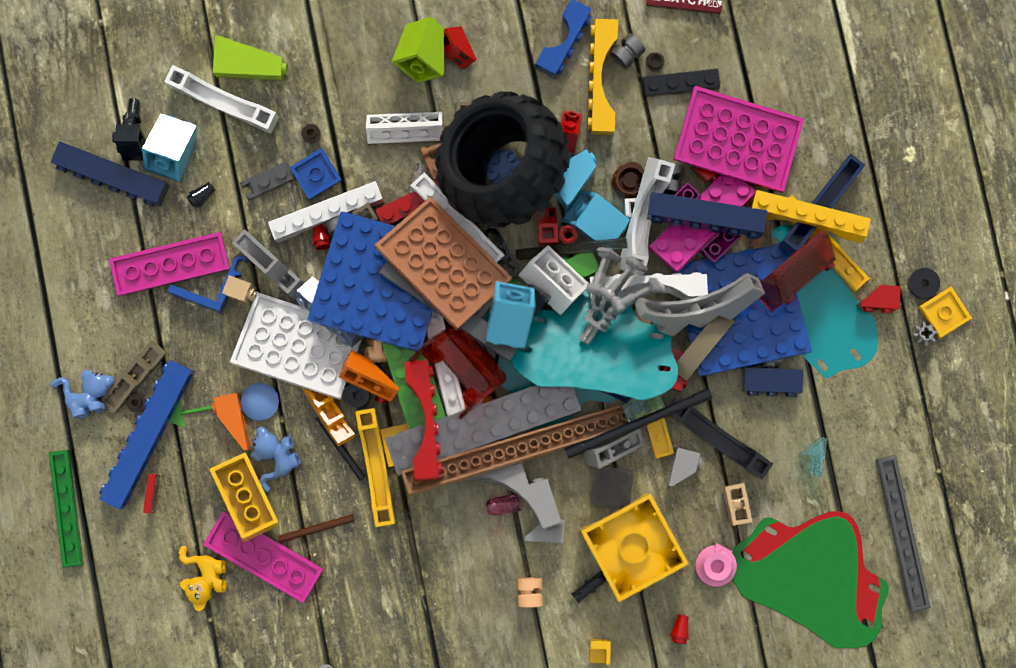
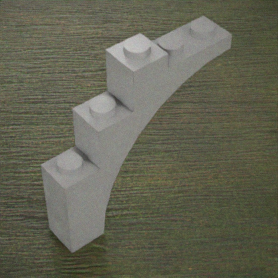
(699, 311)
(536, 495)

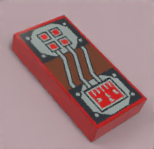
(151, 493)

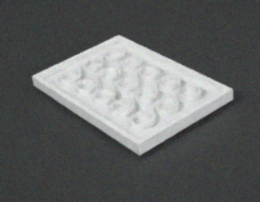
(290, 348)

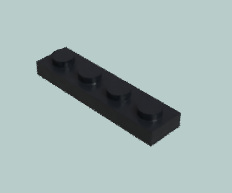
(680, 82)

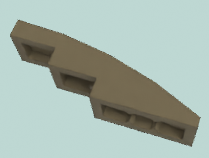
(133, 376)

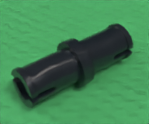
(589, 586)

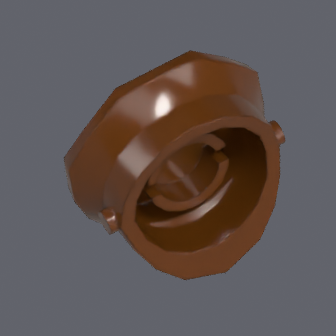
(627, 180)

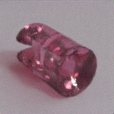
(503, 505)

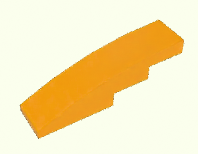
(330, 416)

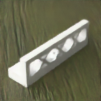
(404, 129)

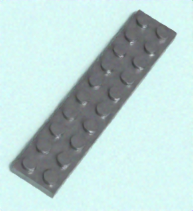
(486, 423)

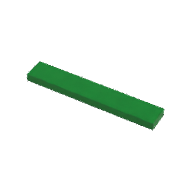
(66, 508)

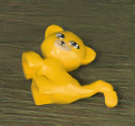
(199, 589)

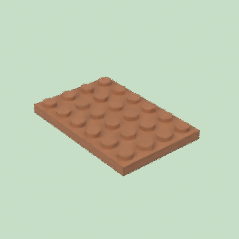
(442, 262)

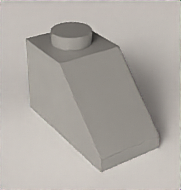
(683, 465)
(552, 536)

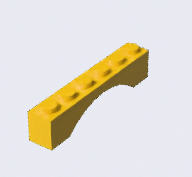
(602, 116)
(837, 222)
(376, 467)

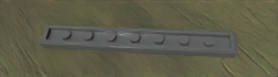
(474, 326)
(903, 533)

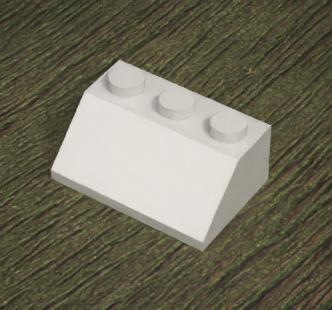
(555, 278)

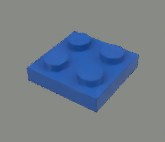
(315, 174)

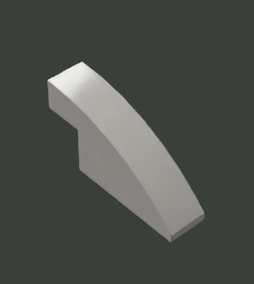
(268, 263)

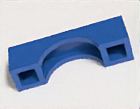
(552, 59)

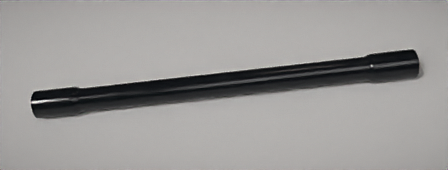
(694, 399)

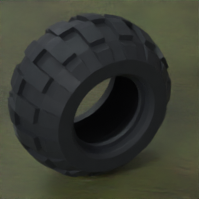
(476, 137)

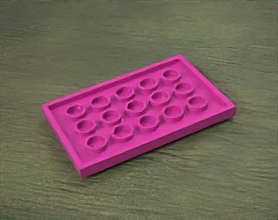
(738, 139)

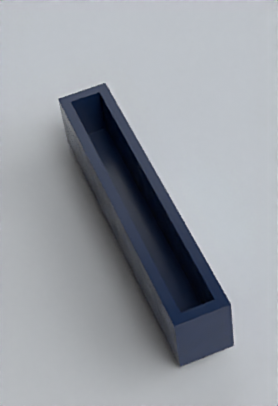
(109, 173)
(827, 198)
(706, 215)

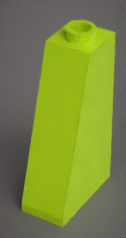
(246, 62)

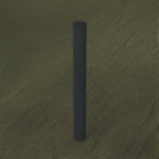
(345, 454)

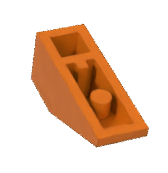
(366, 375)
(231, 415)

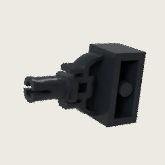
(129, 135)

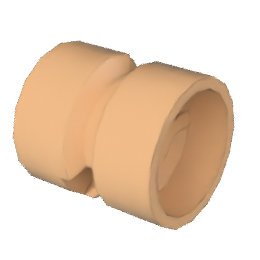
(530, 592)

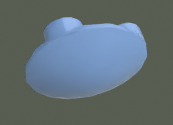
(501, 165)
(259, 401)

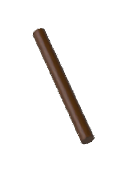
(316, 528)

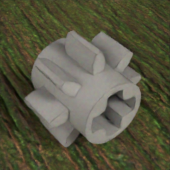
(921, 338)

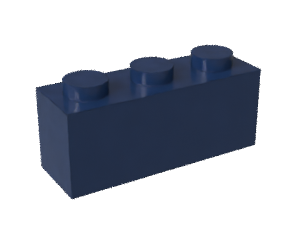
(772, 381)

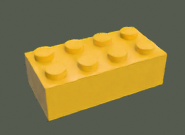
(244, 497)

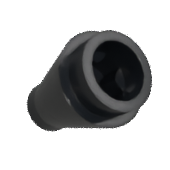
(200, 195)

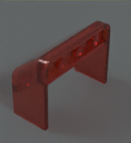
(797, 271)
(468, 363)

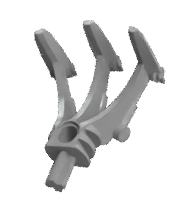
(610, 294)

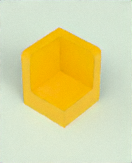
(600, 651)

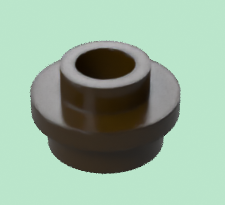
(657, 56)
(311, 139)
(141, 399)

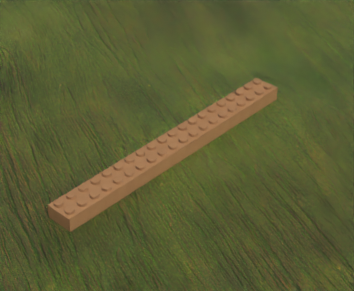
(517, 449)

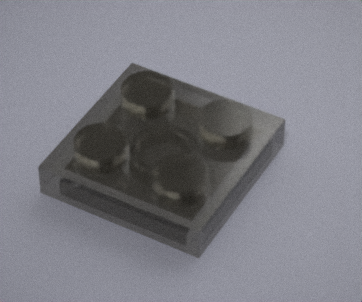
(612, 487)

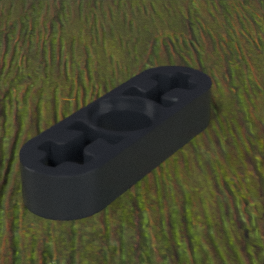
(498, 238)

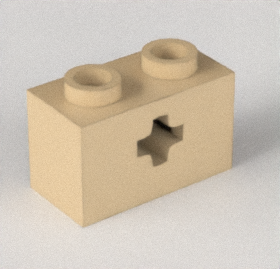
(239, 290)
(737, 504)

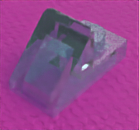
(637, 408)
(817, 450)

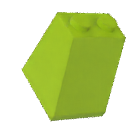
(421, 50)

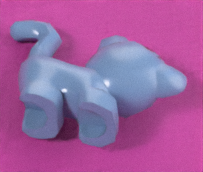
(93, 386)
(267, 447)

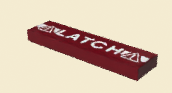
(706, 6)

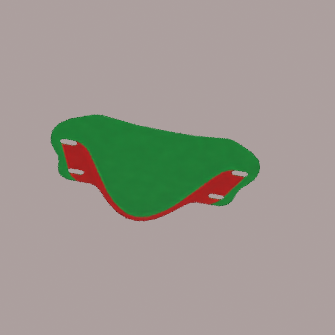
(814, 577)

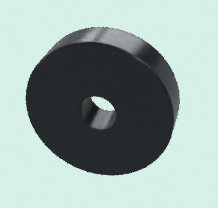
(916, 287)

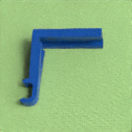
(216, 306)

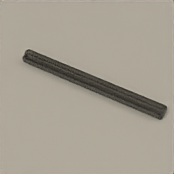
(573, 248)

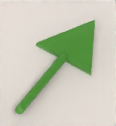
(177, 417)

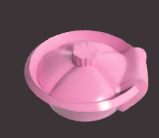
(716, 565)

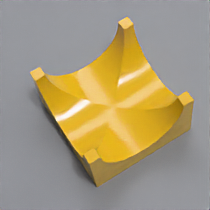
(634, 547)

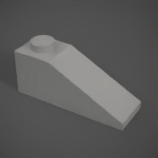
(614, 449)

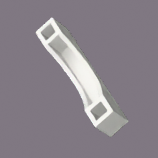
(223, 101)
(655, 179)
(309, 217)
(677, 284)

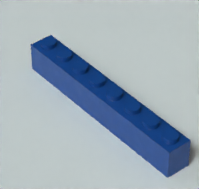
(146, 435)

